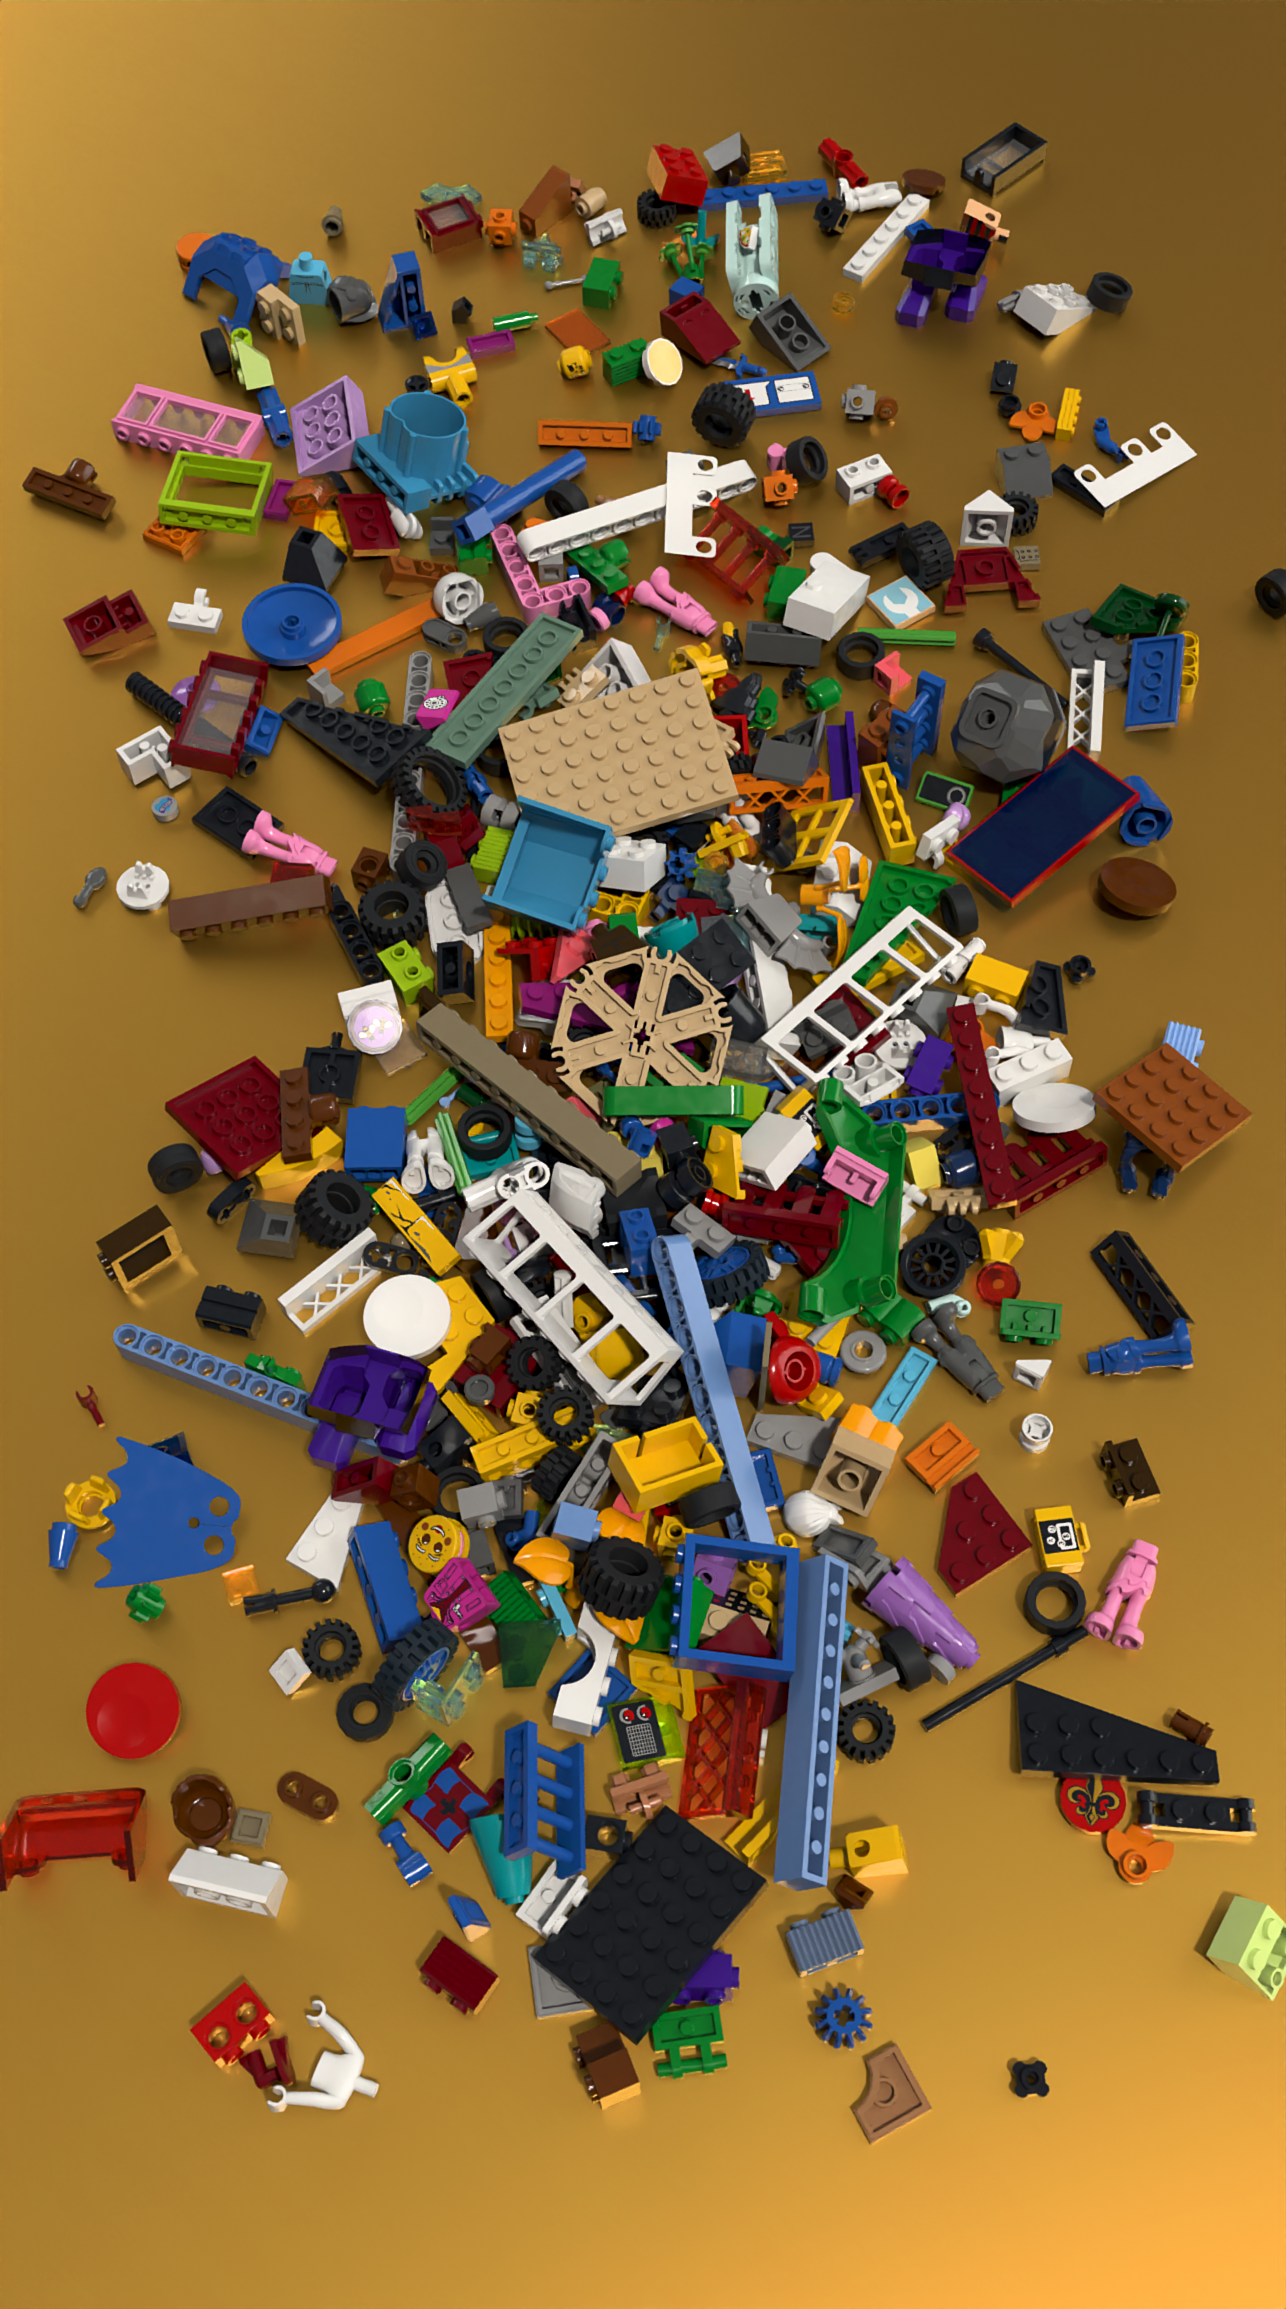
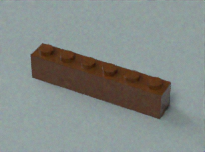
(250, 907)

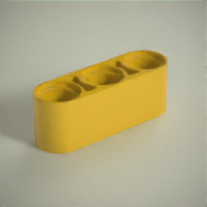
(1190, 667)

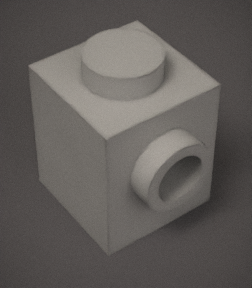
(481, 1505)

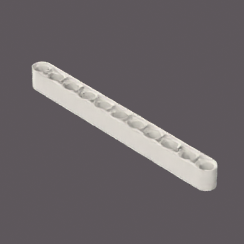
(626, 513)

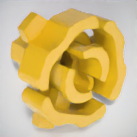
(708, 667)

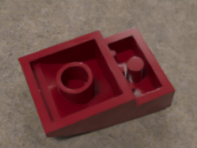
(109, 624)

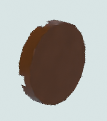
(923, 181)

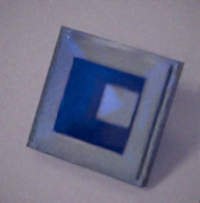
(423, 325)

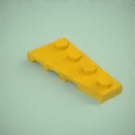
(891, 969)

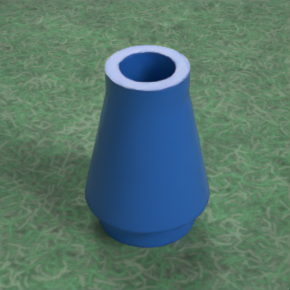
(62, 1541)

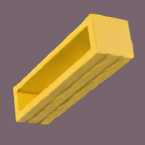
(1067, 414)

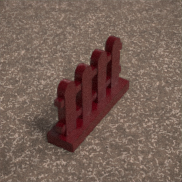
(1061, 1168)
(787, 1225)

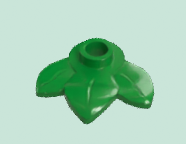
(766, 708)

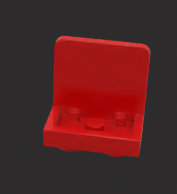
(540, 953)

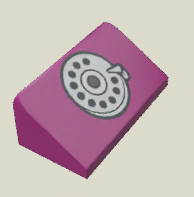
(436, 707)

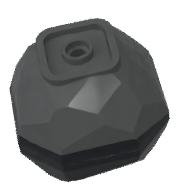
(1008, 728)

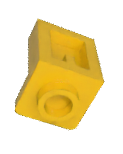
(821, 1402)

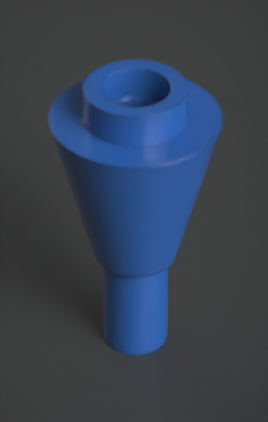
(231, 324)

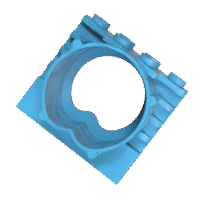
(418, 451)

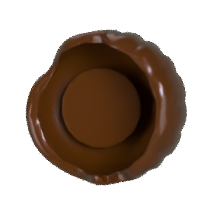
(203, 1809)

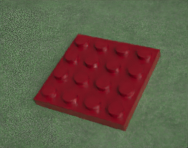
(235, 1116)

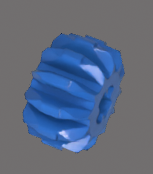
(851, 2029)

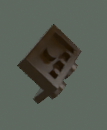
(1129, 1471)

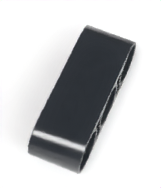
(779, 835)

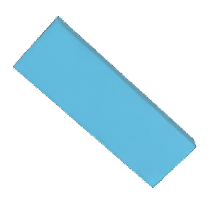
(904, 1386)

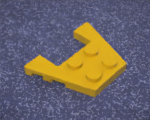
(467, 1323)

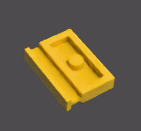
(470, 1417)

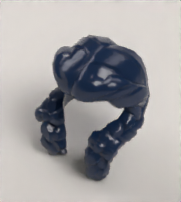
(1163, 1177)

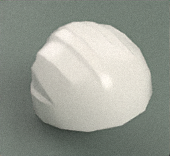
(810, 1514)

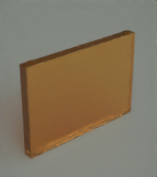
(577, 329)

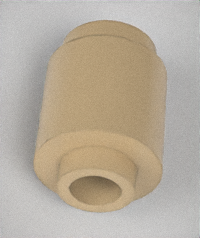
(590, 202)

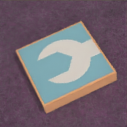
(900, 603)

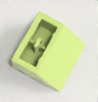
(254, 365)
(1251, 1946)

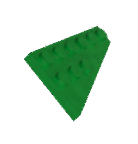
(891, 892)

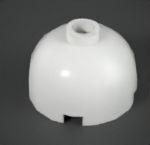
(457, 596)

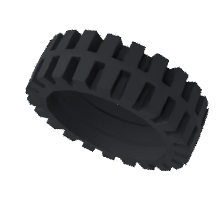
(440, 768)

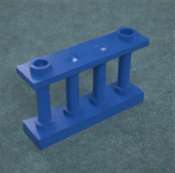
(916, 729)
(521, 1800)

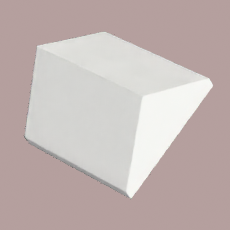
(987, 522)

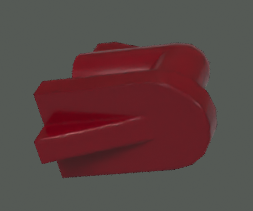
(256, 2065)

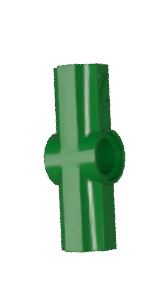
(408, 1779)

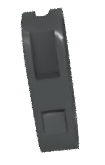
(440, 633)

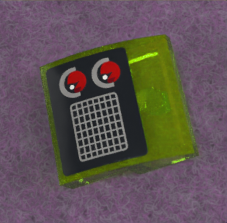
(645, 1733)

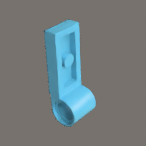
(550, 1597)

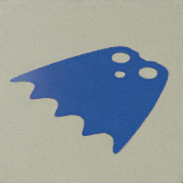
(154, 1515)

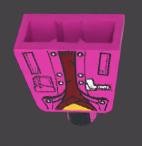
(459, 1596)

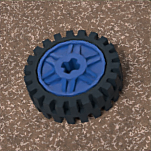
(733, 1273)
(419, 1655)

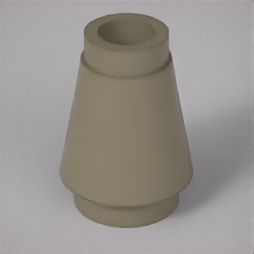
(333, 222)

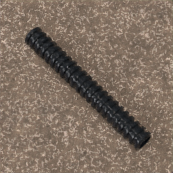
(171, 710)

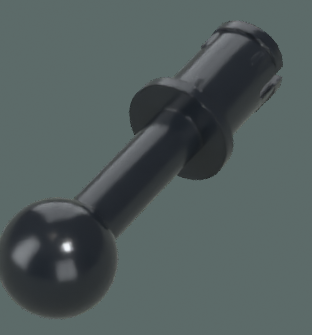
(322, 1591)

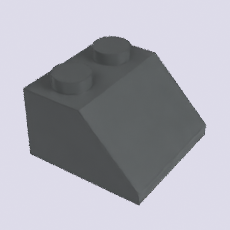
(1024, 470)

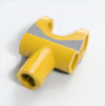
(452, 376)

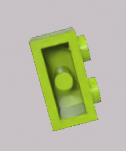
(406, 971)

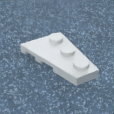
(324, 1544)

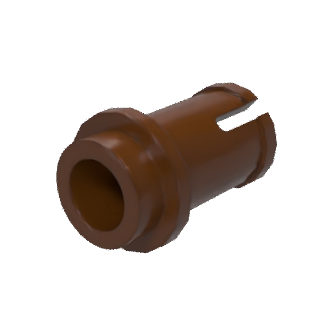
(1191, 1728)

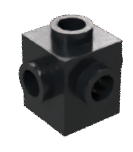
(832, 215)

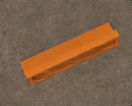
(585, 433)
(747, 785)

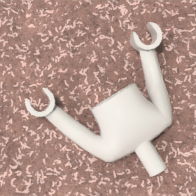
(1009, 1040)
(334, 2074)

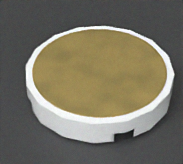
(662, 362)

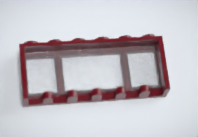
(219, 714)

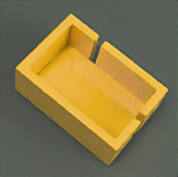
(666, 1464)

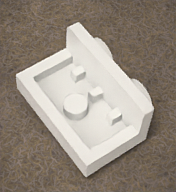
(551, 1902)

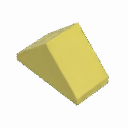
(923, 1164)

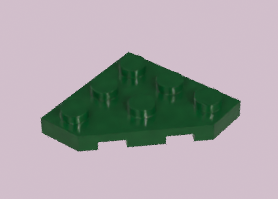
(1131, 612)

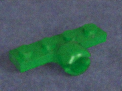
(602, 564)

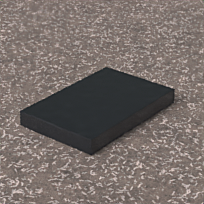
(230, 818)

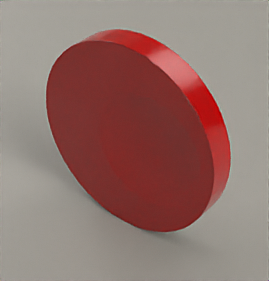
(133, 1710)

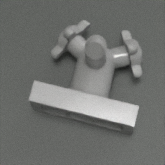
(861, 1675)

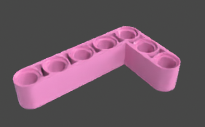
(522, 584)

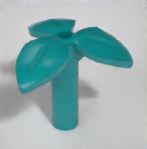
(701, 231)

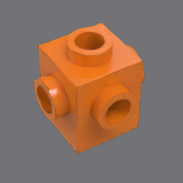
(501, 227)
(769, 487)

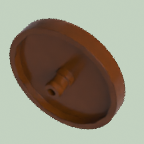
(1137, 886)

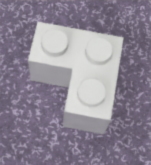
(149, 756)

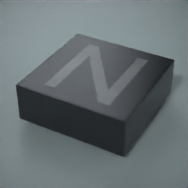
(801, 534)

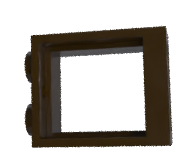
(138, 1247)

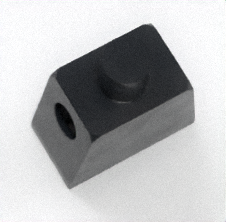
(447, 1447)

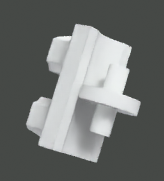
(605, 227)

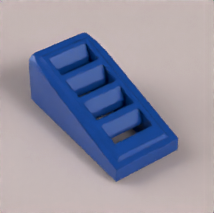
(469, 1916)

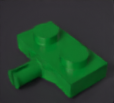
(267, 1366)

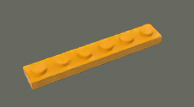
(498, 979)

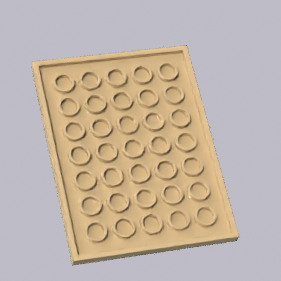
(625, 756)

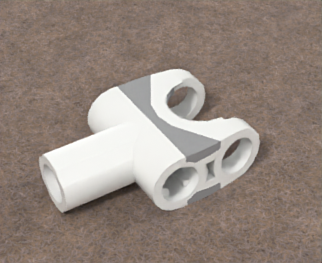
(492, 1190)

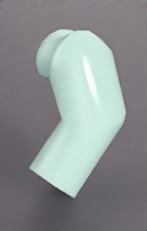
(934, 1305)

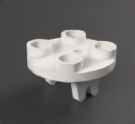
(143, 897)
(900, 1055)

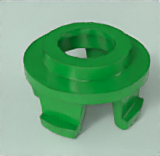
(758, 1303)

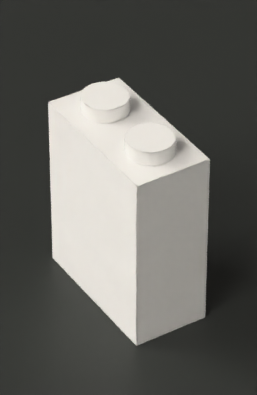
(774, 1149)

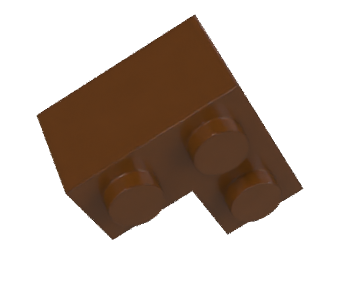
(609, 2066)

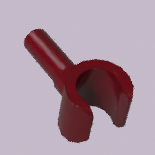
(90, 1403)

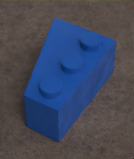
(401, 293)

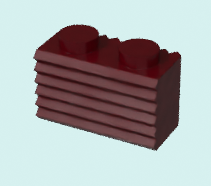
(459, 1977)

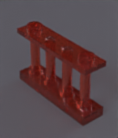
(755, 540)

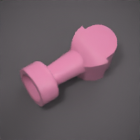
(776, 457)

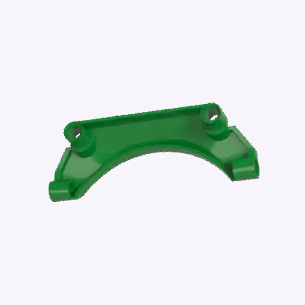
(868, 1252)

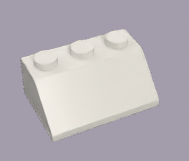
(620, 665)
(848, 902)
(229, 1881)

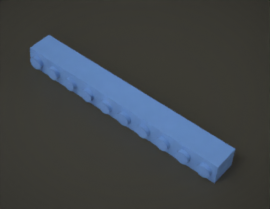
(812, 1726)

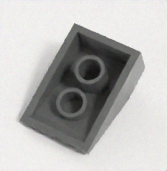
(789, 333)

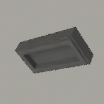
(846, 1544)

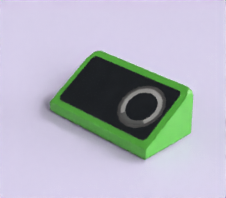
(943, 791)

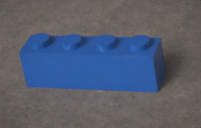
(384, 1583)

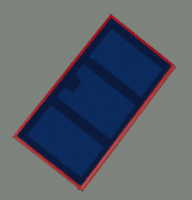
(1042, 826)

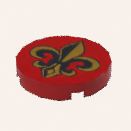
(1092, 1804)

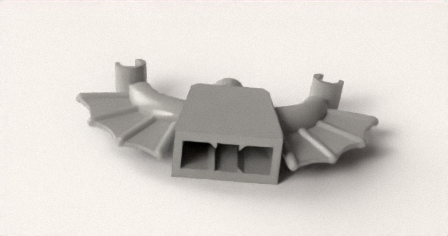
(774, 921)

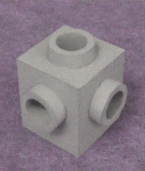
(865, 408)

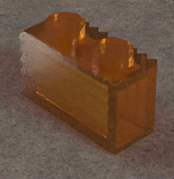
(310, 495)

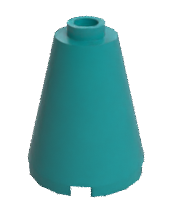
(672, 934)
(508, 1878)

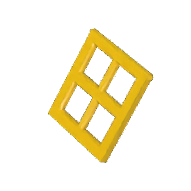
(829, 833)

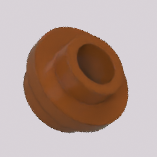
(886, 402)

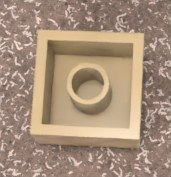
(853, 1471)

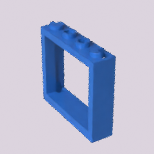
(726, 1663)

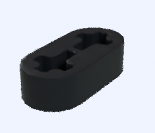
(950, 1138)
(231, 1200)

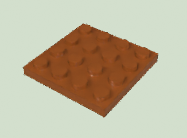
(1172, 1107)

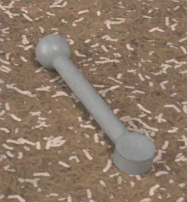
(549, 285)

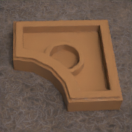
(892, 2095)

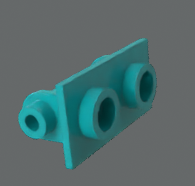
(819, 926)

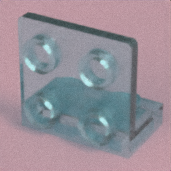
(451, 1704)

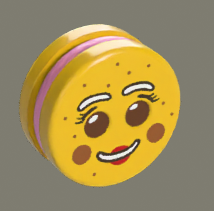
(436, 1542)

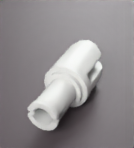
(405, 524)

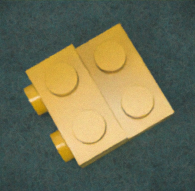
(829, 1343)

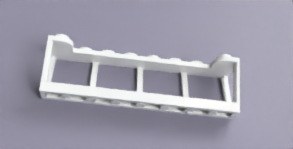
(842, 976)
(598, 1279)

